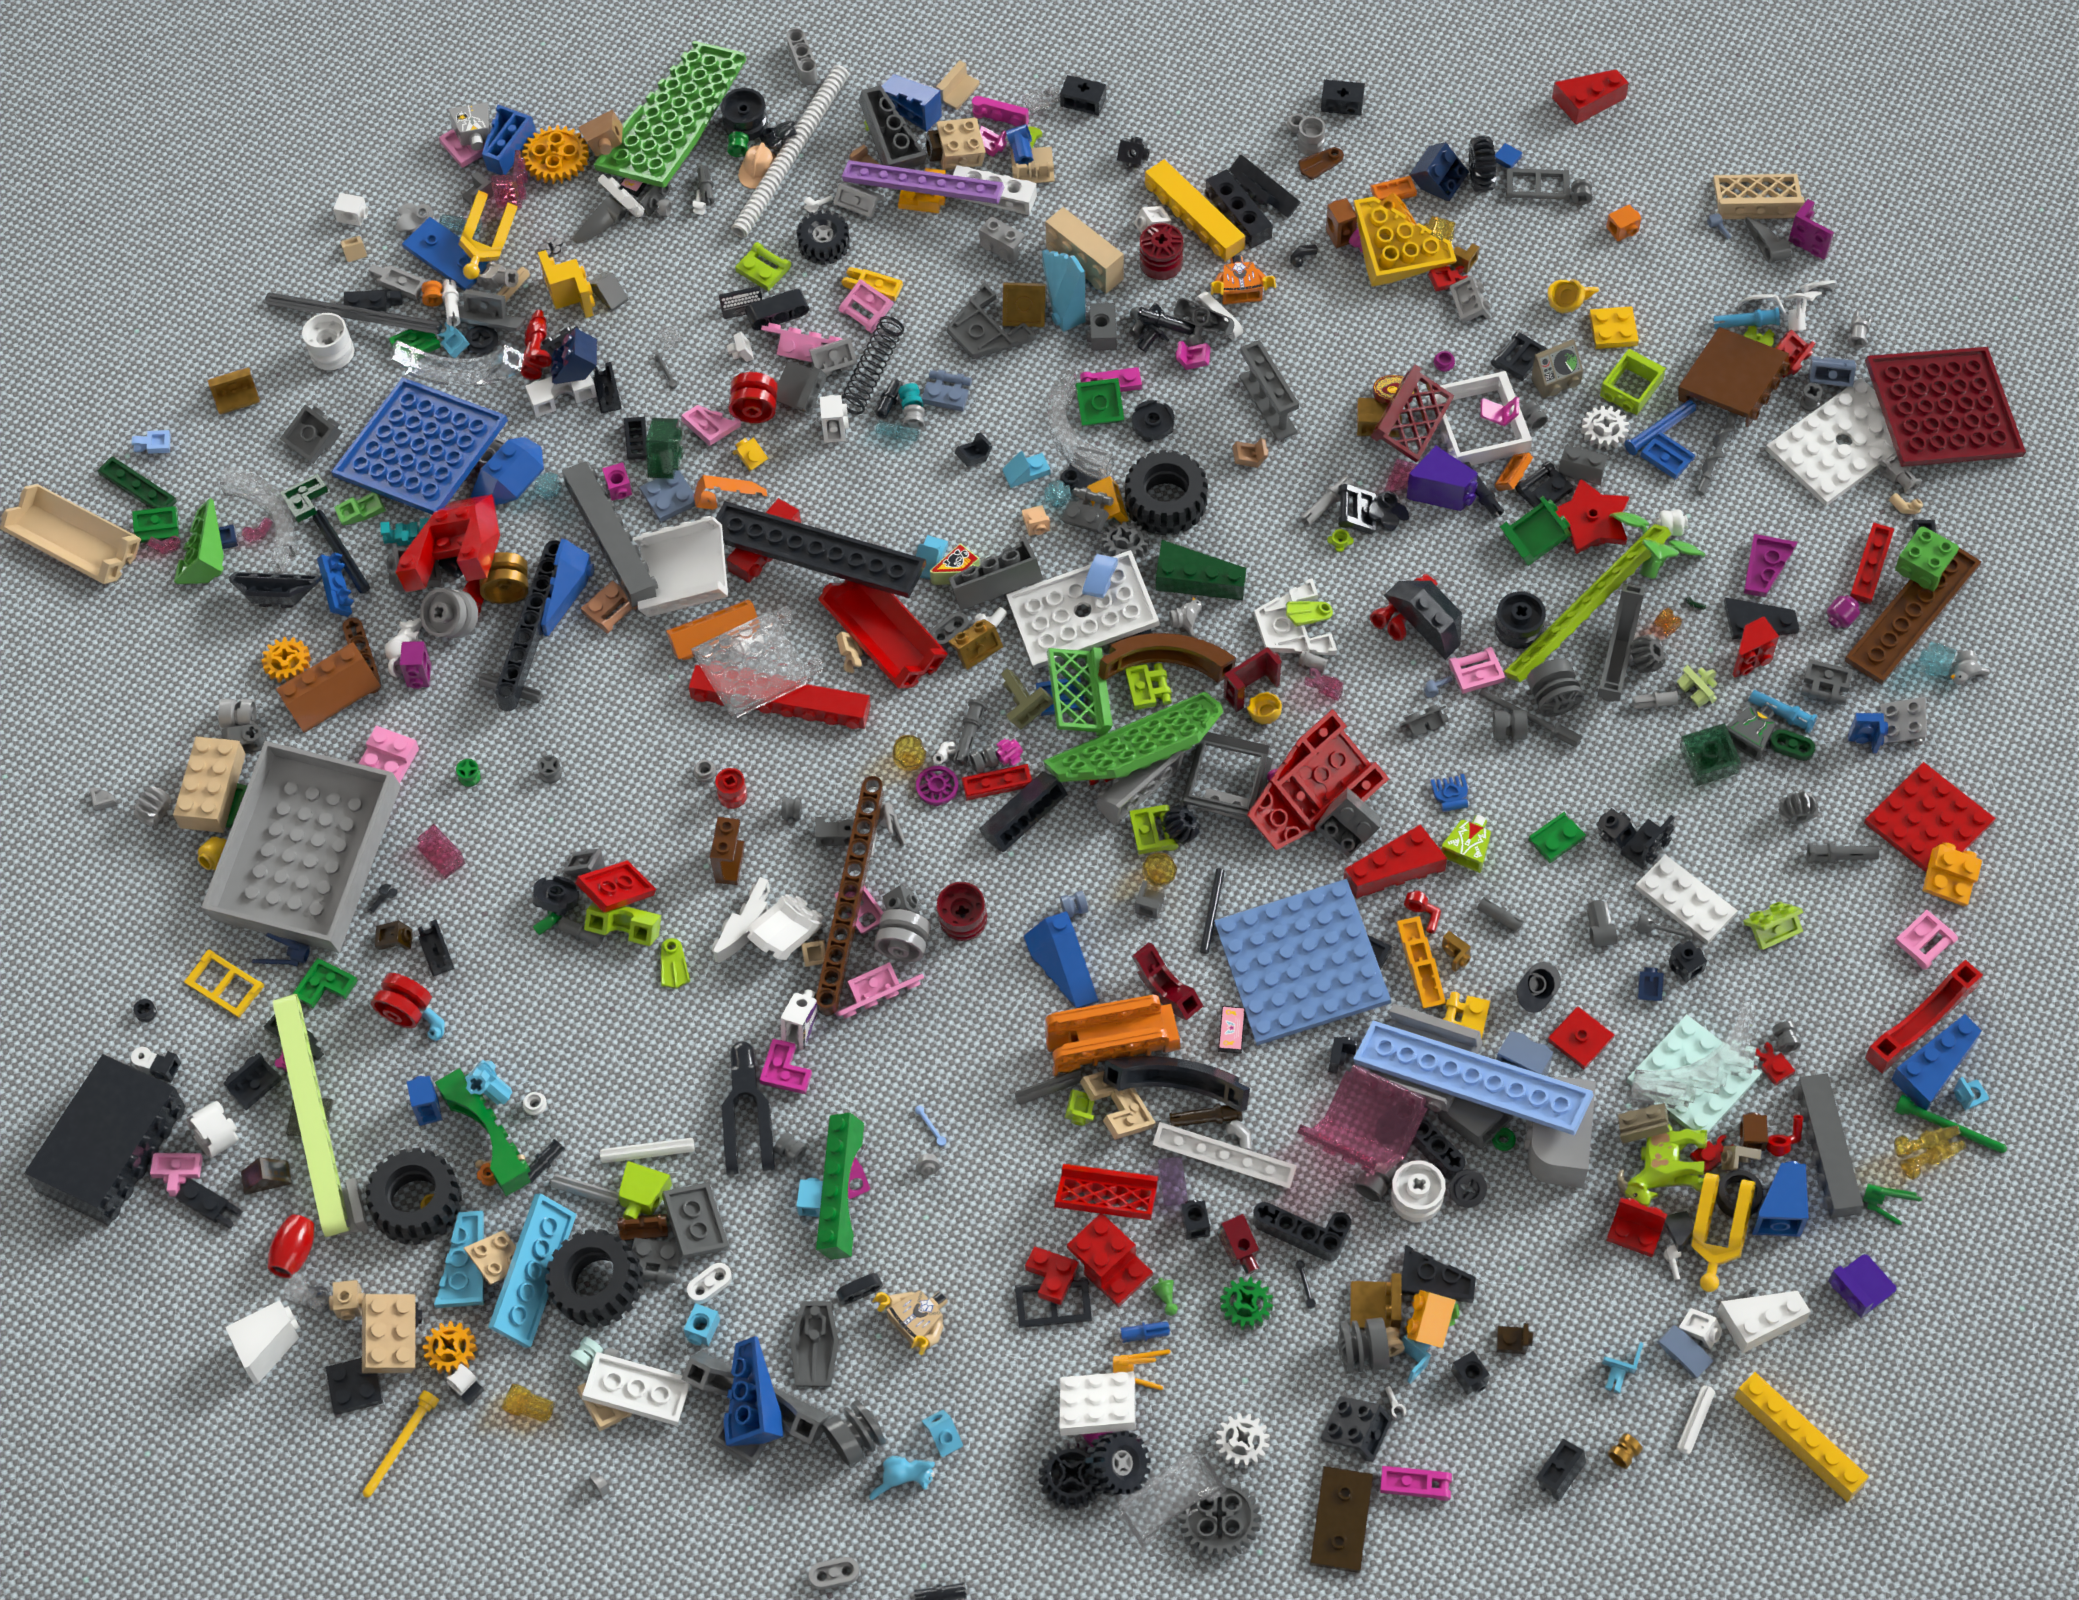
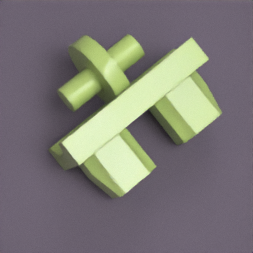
(1703, 693)

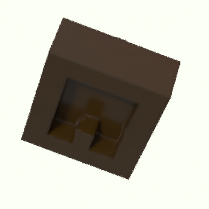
(393, 935)
(1514, 1339)

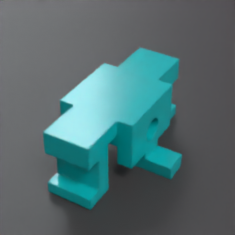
(403, 534)

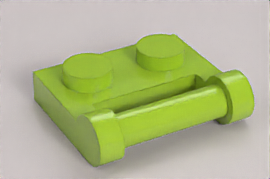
(758, 271)
(1146, 832)

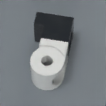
(156, 1065)
(464, 1385)

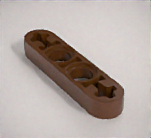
(360, 638)

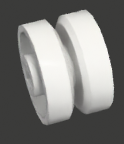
(1417, 1191)

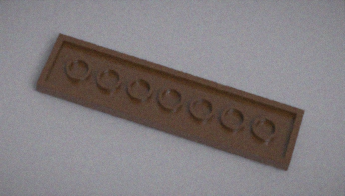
(1908, 620)

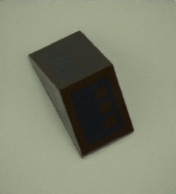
(265, 1175)

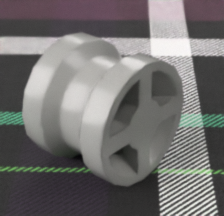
(913, 417)

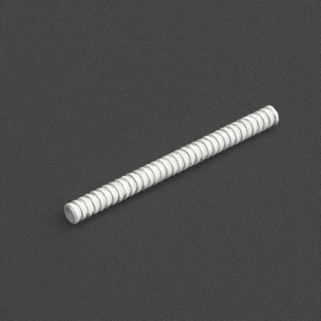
(789, 152)

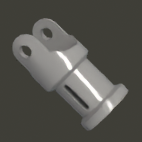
(1858, 331)

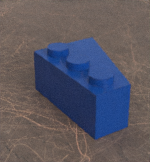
(914, 101)
(507, 134)

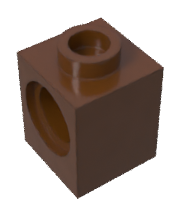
(1754, 1131)

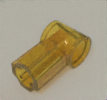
(522, 1402)

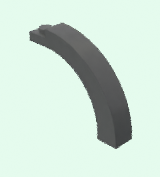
(1621, 639)

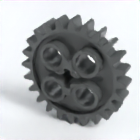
(1243, 1518)

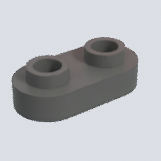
(946, 628)

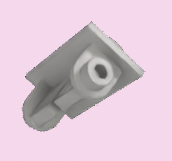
(1225, 797)

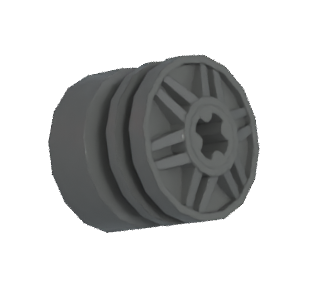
(1555, 687)
(1364, 1345)
(853, 1433)

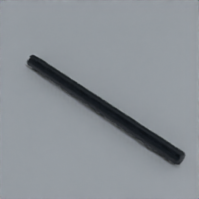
(354, 313)

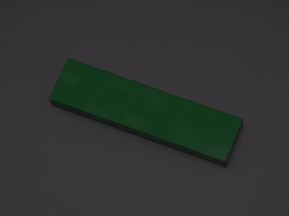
(135, 484)

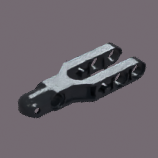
(745, 1083)

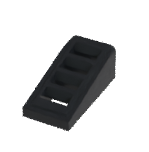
(635, 422)

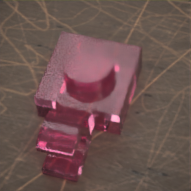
(1327, 685)

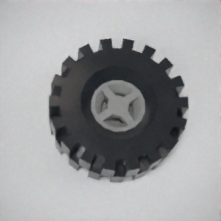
(823, 237)
(1129, 1460)

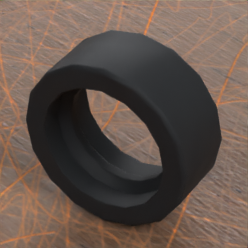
(1737, 1176)

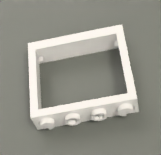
(1477, 386)

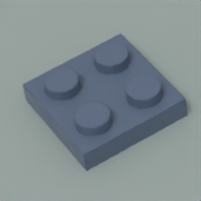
(668, 496)

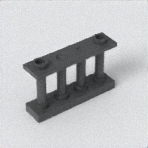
(1268, 390)

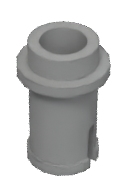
(1312, 661)

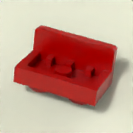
(1797, 350)

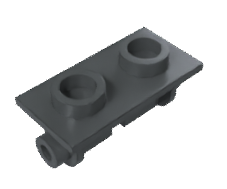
(653, 195)
(1433, 717)

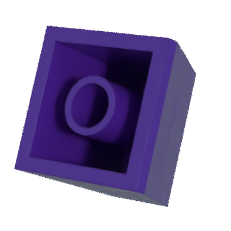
(1442, 481)

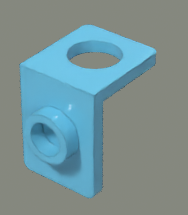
(1965, 1095)
(943, 1433)

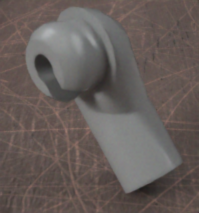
(1244, 1135)

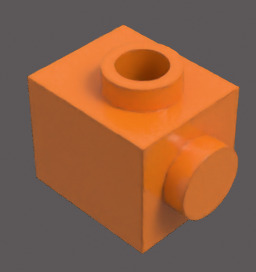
(1624, 222)

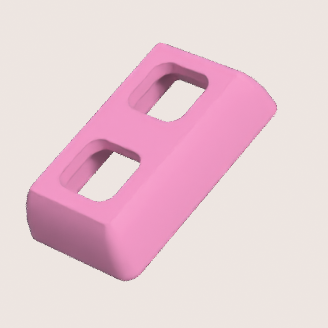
(868, 906)

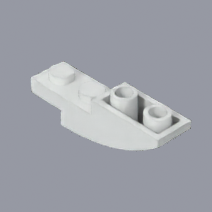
(733, 930)

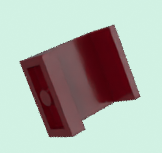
(1249, 671)

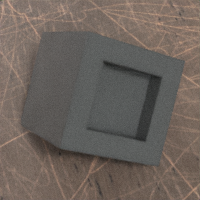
(480, 183)
(1148, 901)

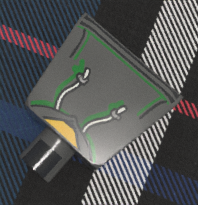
(1752, 731)

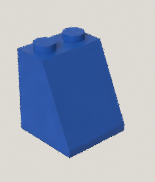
(1785, 1204)

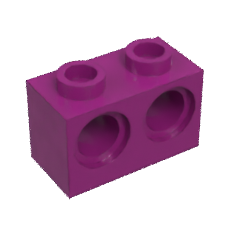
(415, 664)

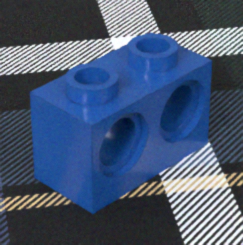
(424, 1100)

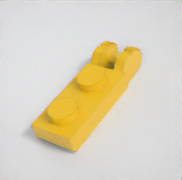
(884, 284)

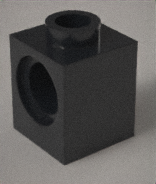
(1198, 1228)
(1470, 1363)

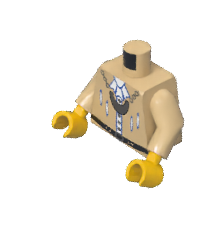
(915, 1316)

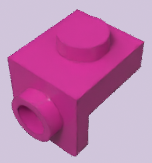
(992, 141)
(1193, 356)

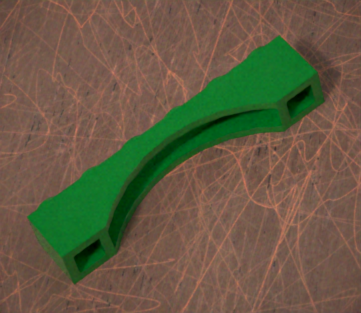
(505, 1165)
(834, 1225)

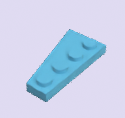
(462, 1281)

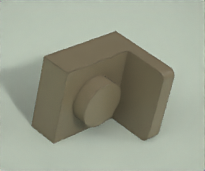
(1737, 1154)

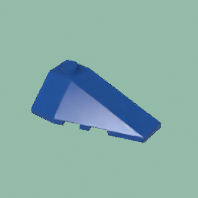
(571, 577)
(1058, 952)
(753, 1406)

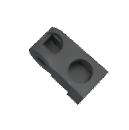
(832, 832)

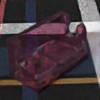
(440, 851)

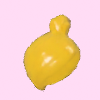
(1568, 295)

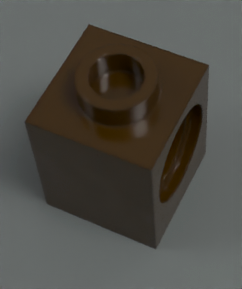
(933, 146)

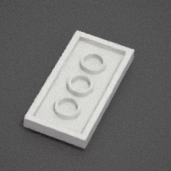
(1686, 899)
(636, 1389)

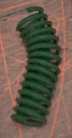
(1692, 603)

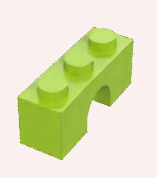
(640, 924)

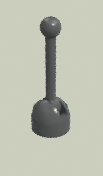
(1647, 924)

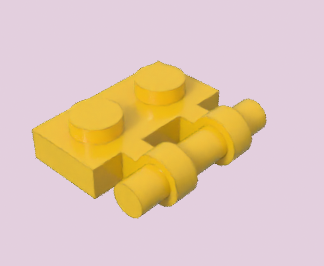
(1473, 1011)

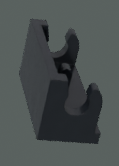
(606, 389)
(435, 949)
(1561, 1469)

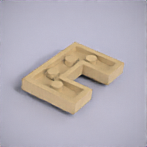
(1132, 1113)

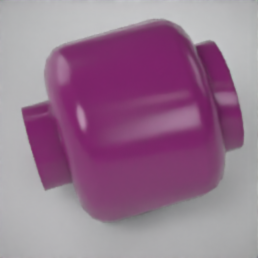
(1843, 611)

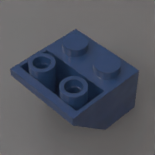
(1439, 171)
(574, 358)

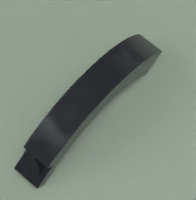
(1179, 1074)

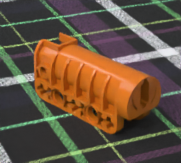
(1110, 1032)

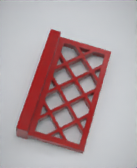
(1103, 1182)

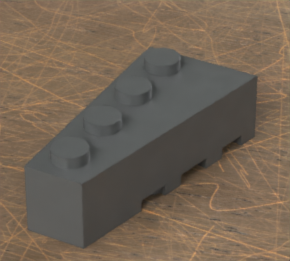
(889, 131)
(996, 576)

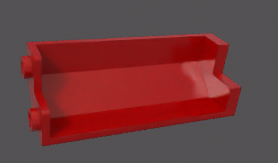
(884, 631)

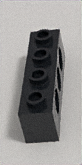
(1238, 208)

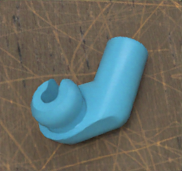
(436, 1024)

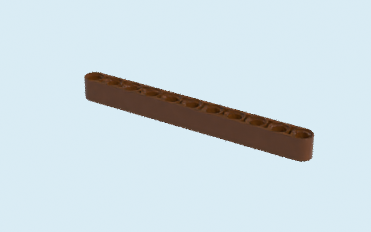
(850, 905)

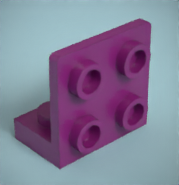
(1810, 234)

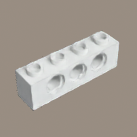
(1016, 196)

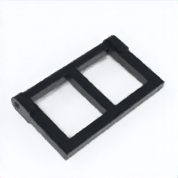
(1055, 1319)

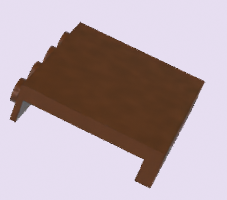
(1735, 374)

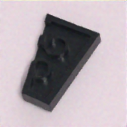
(1744, 612)

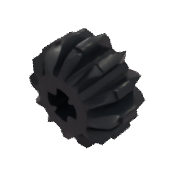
(1180, 824)

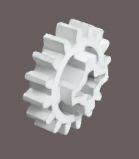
(1605, 427)
(1251, 1434)

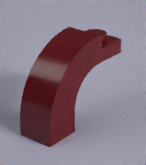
(1164, 984)

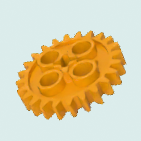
(555, 154)

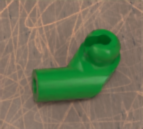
(547, 922)

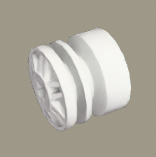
(328, 341)

